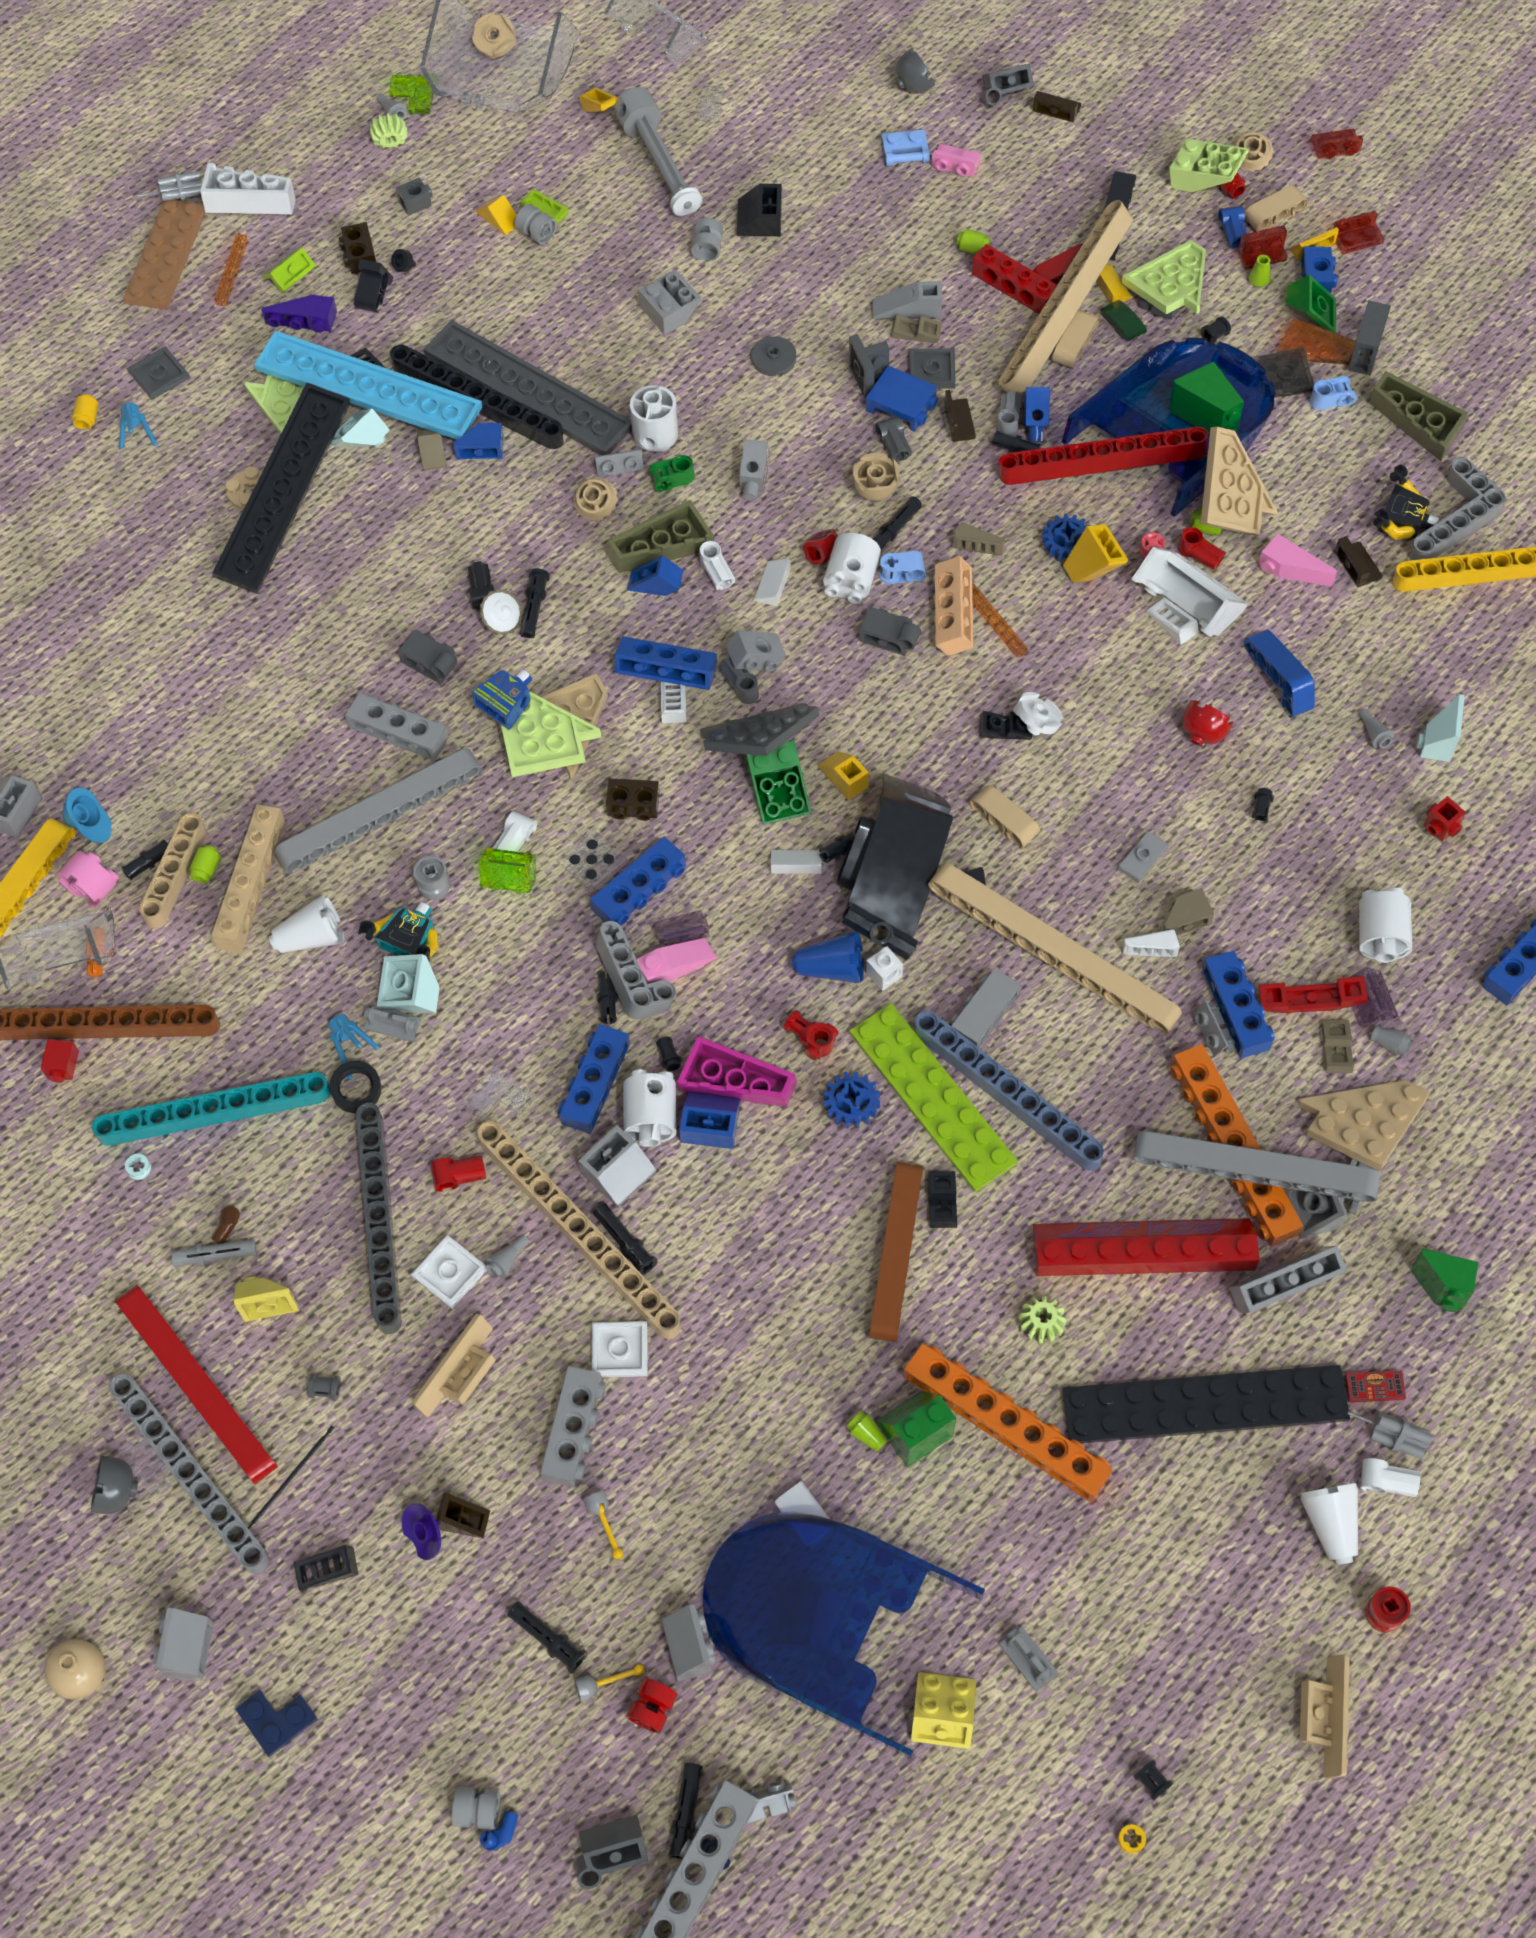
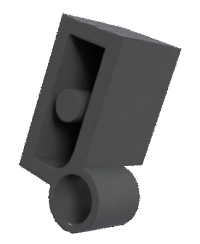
(1005, 82)
(889, 631)
(428, 656)
(609, 1849)

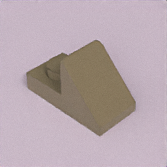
(431, 449)

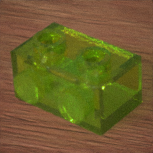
(507, 870)

